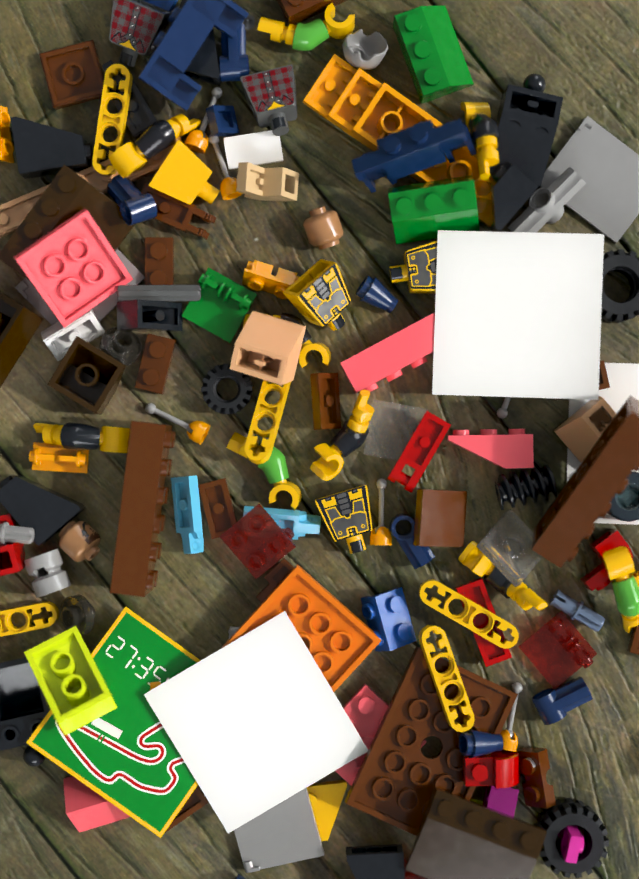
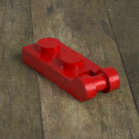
(419, 450)

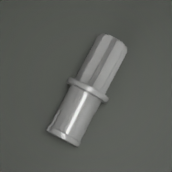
(16, 534)

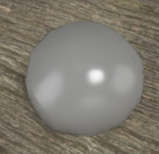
(364, 50)

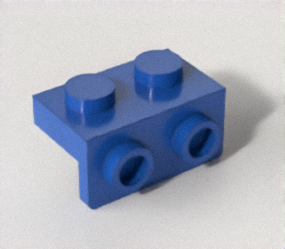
(389, 619)

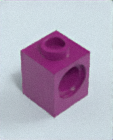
(501, 799)

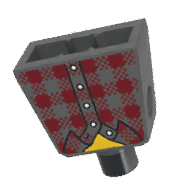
(136, 27)
(272, 97)

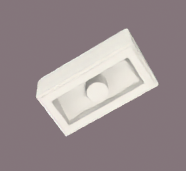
(253, 148)
(60, 339)

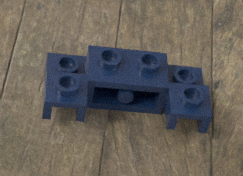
(181, 43)
(412, 151)

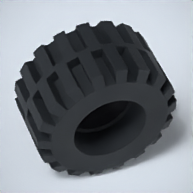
(629, 266)
(595, 837)

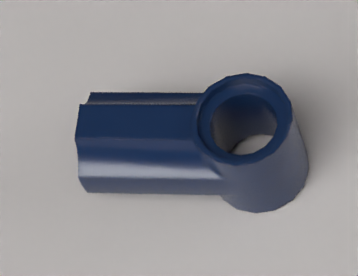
(234, 60)
(133, 204)
(417, 555)
(554, 703)

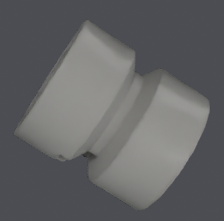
(56, 577)

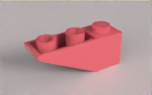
(502, 450)

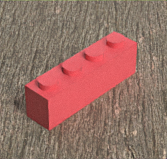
(391, 355)

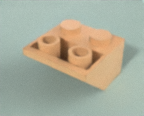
(268, 348)
(585, 427)

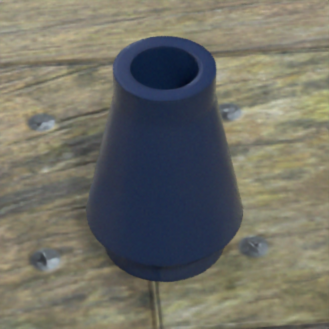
(374, 293)
(479, 743)

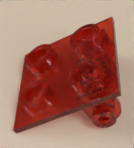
(258, 541)
(558, 650)

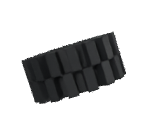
(226, 406)

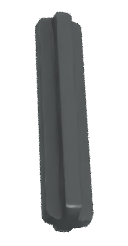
(164, 293)

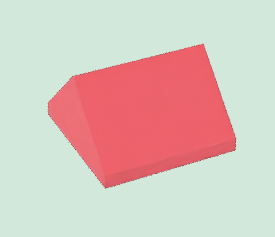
(88, 808)

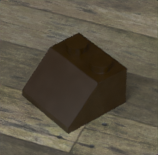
(87, 376)

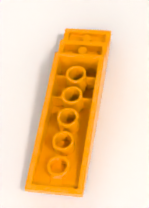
(374, 110)

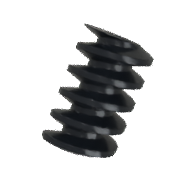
(525, 486)

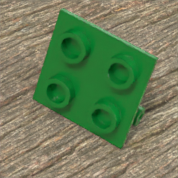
(221, 305)

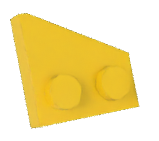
(325, 802)

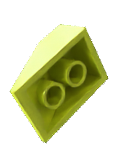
(70, 680)

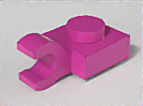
(571, 843)

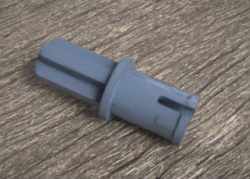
(577, 611)

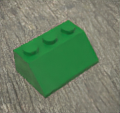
(431, 52)
(433, 206)

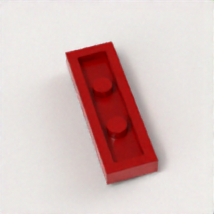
(477, 592)

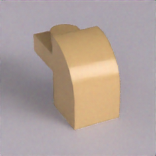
(267, 183)

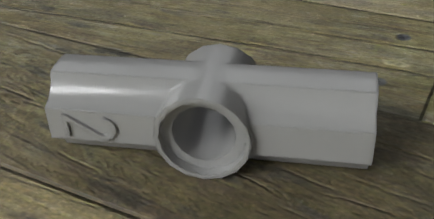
(548, 203)

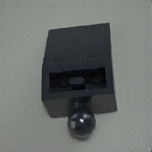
(527, 127)
(20, 708)

